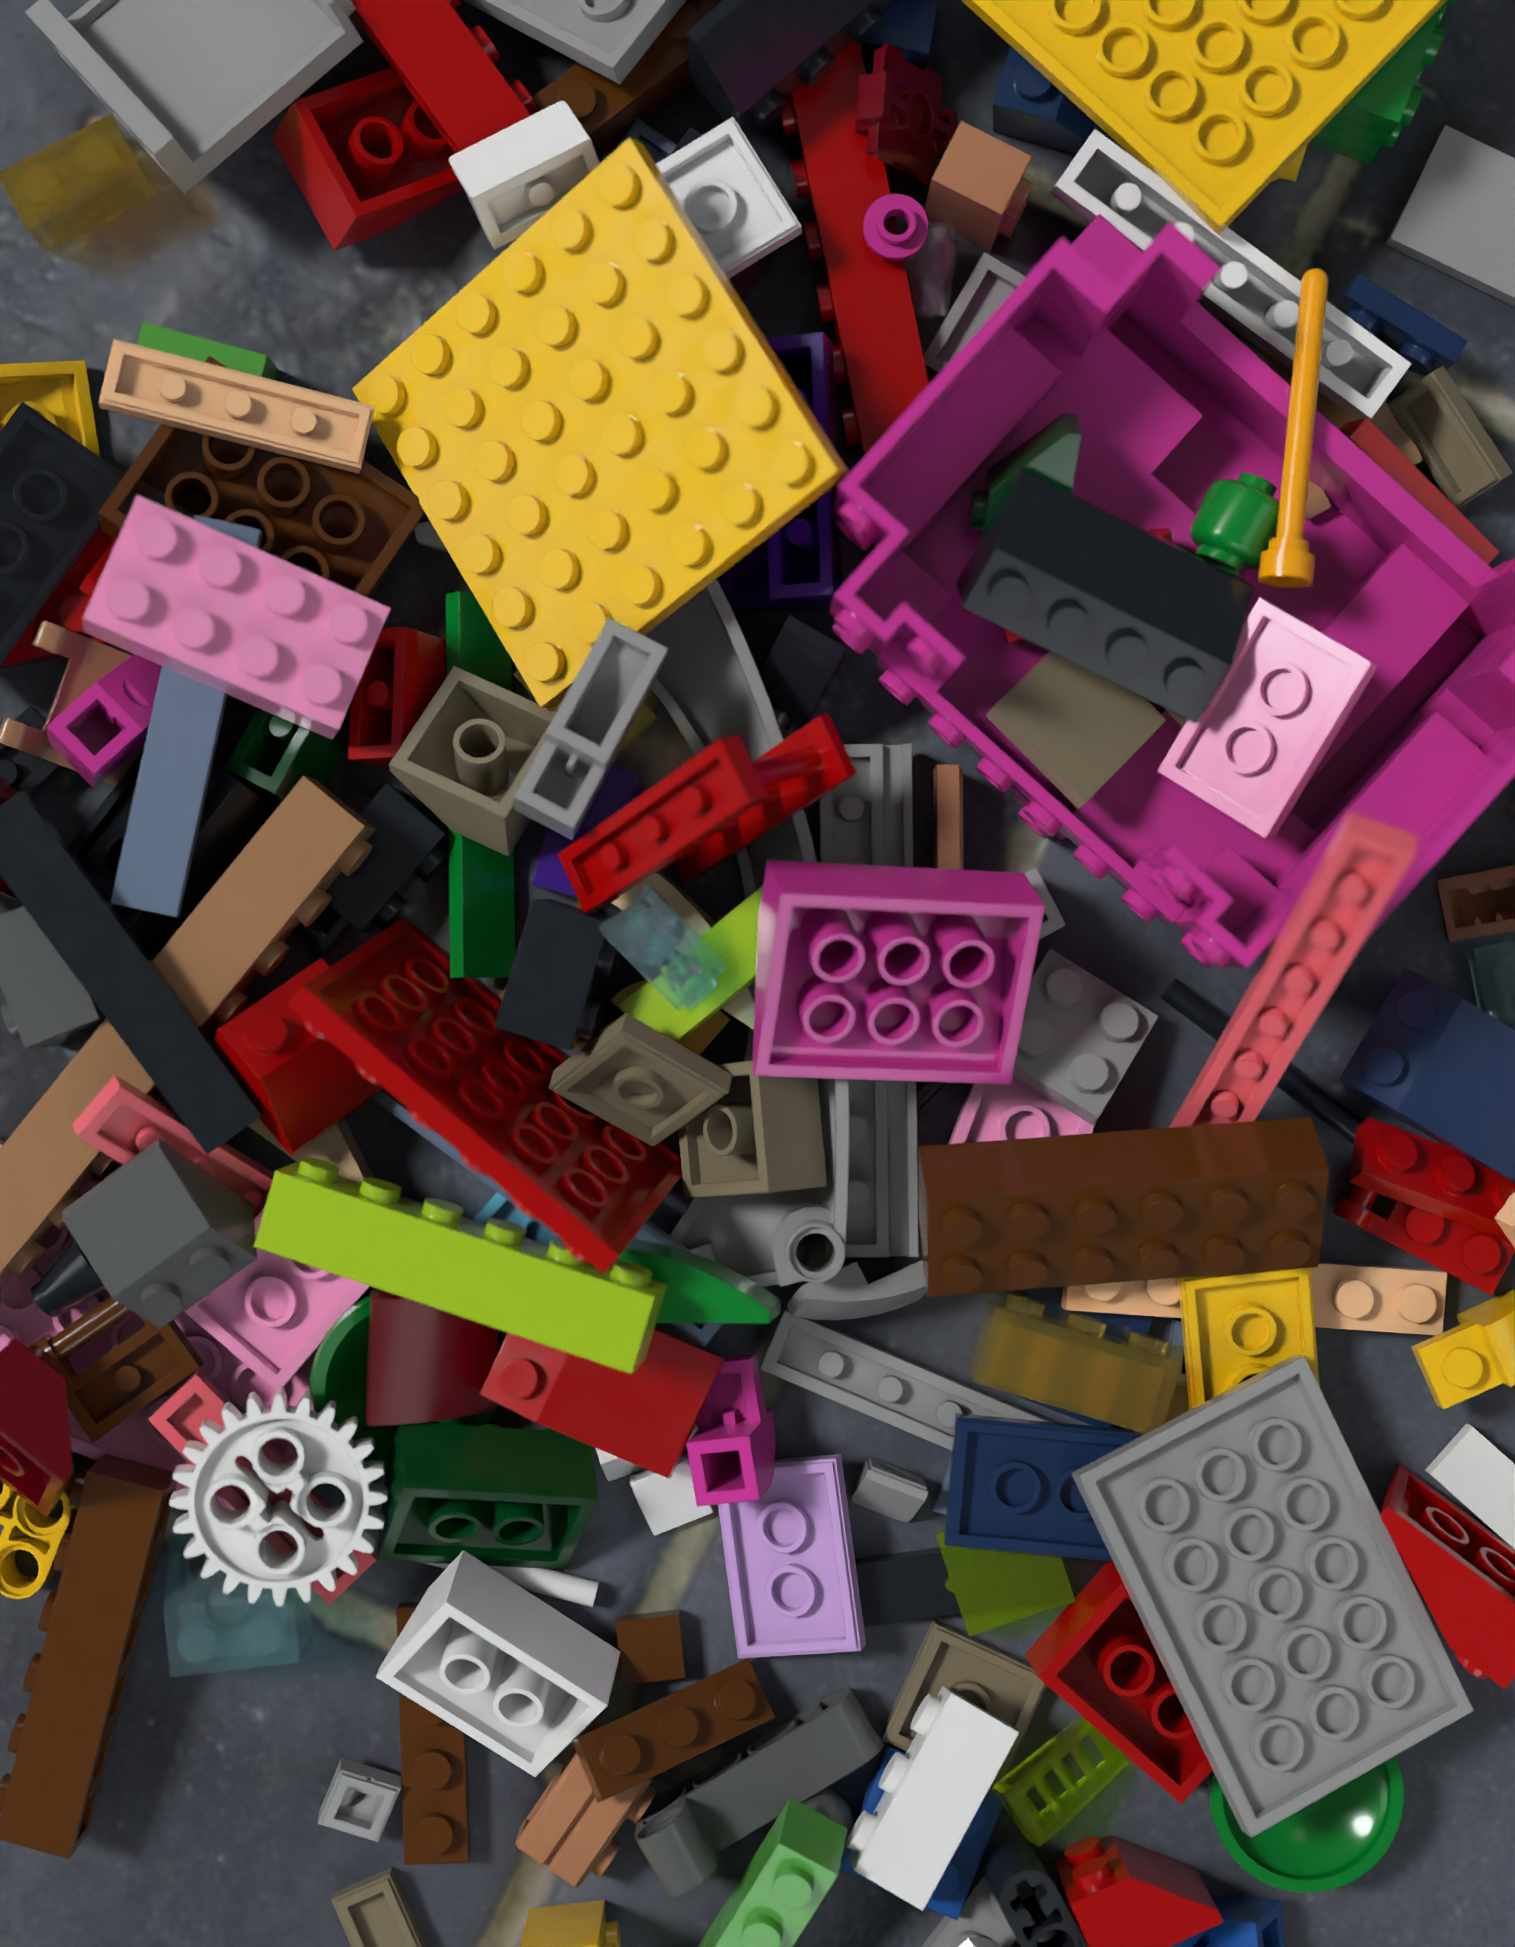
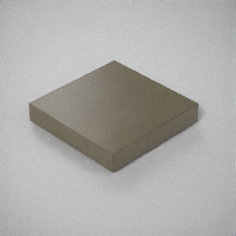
(1074, 724)
(640, 1080)
(973, 1670)

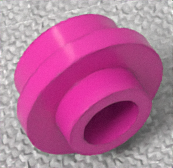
(895, 246)

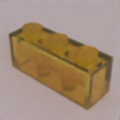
(1075, 1364)

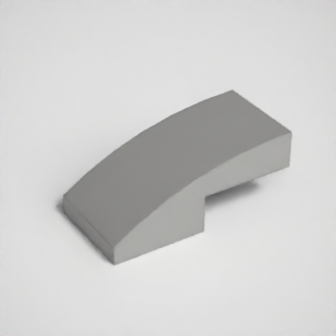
(851, 1296)

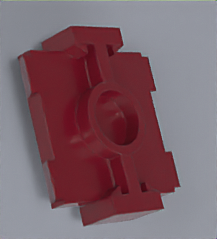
(903, 115)

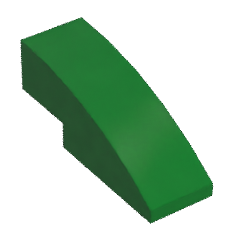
(701, 1288)

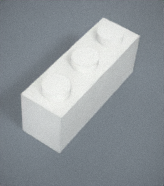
(930, 1796)

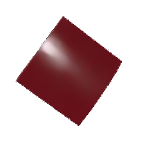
(424, 1363)

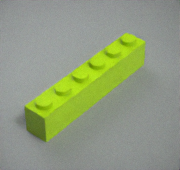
(460, 1263)

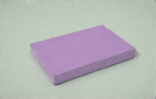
(794, 1564)

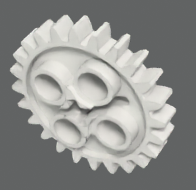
(235, 1536)

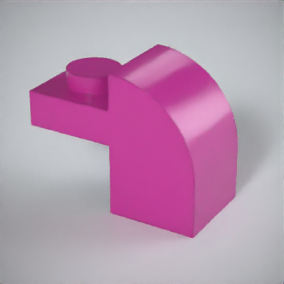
(735, 1439)

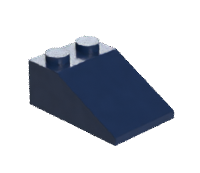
(1441, 1071)

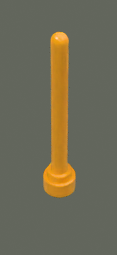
(1288, 556)

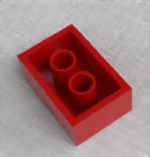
(1113, 1677)

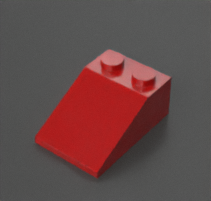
(365, 157)
(628, 1415)
(1459, 1572)

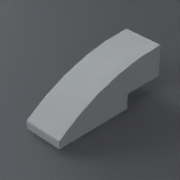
(589, 729)

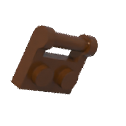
(126, 1375)

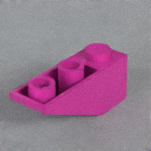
(107, 720)

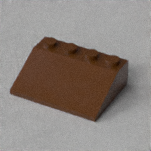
(309, 513)

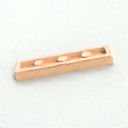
(236, 406)

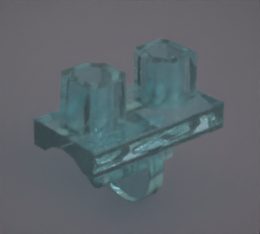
(665, 949)

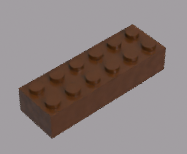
(1121, 1206)

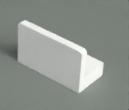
(524, 171)

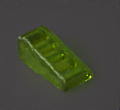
(1012, 1788)

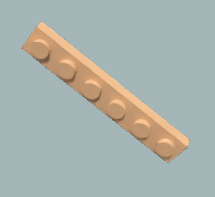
(1343, 1298)

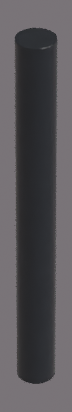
(1291, 1082)

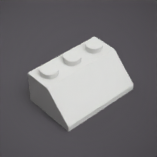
(501, 1665)

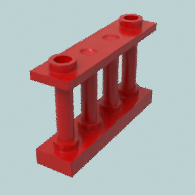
(706, 812)

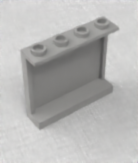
(198, 72)

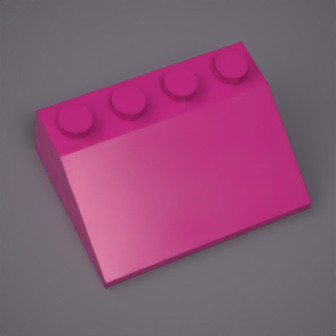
(892, 972)

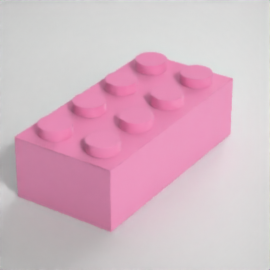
(234, 618)

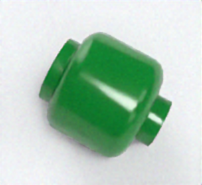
(1236, 523)

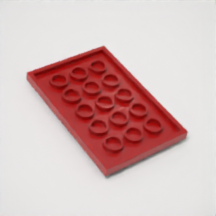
(487, 1091)

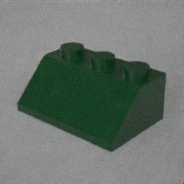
(487, 1492)

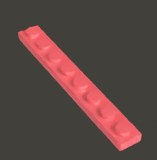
(1300, 971)

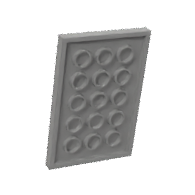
(1272, 1594)

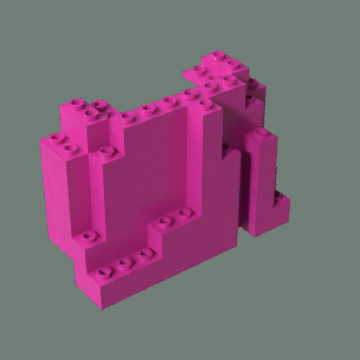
(1161, 417)

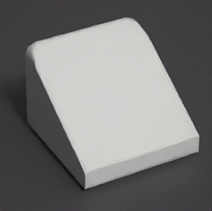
(668, 1500)

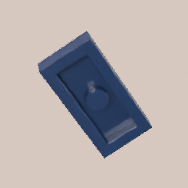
(1400, 326)

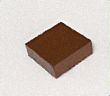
(650, 1647)

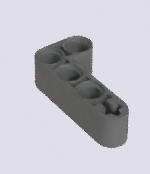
(751, 1787)

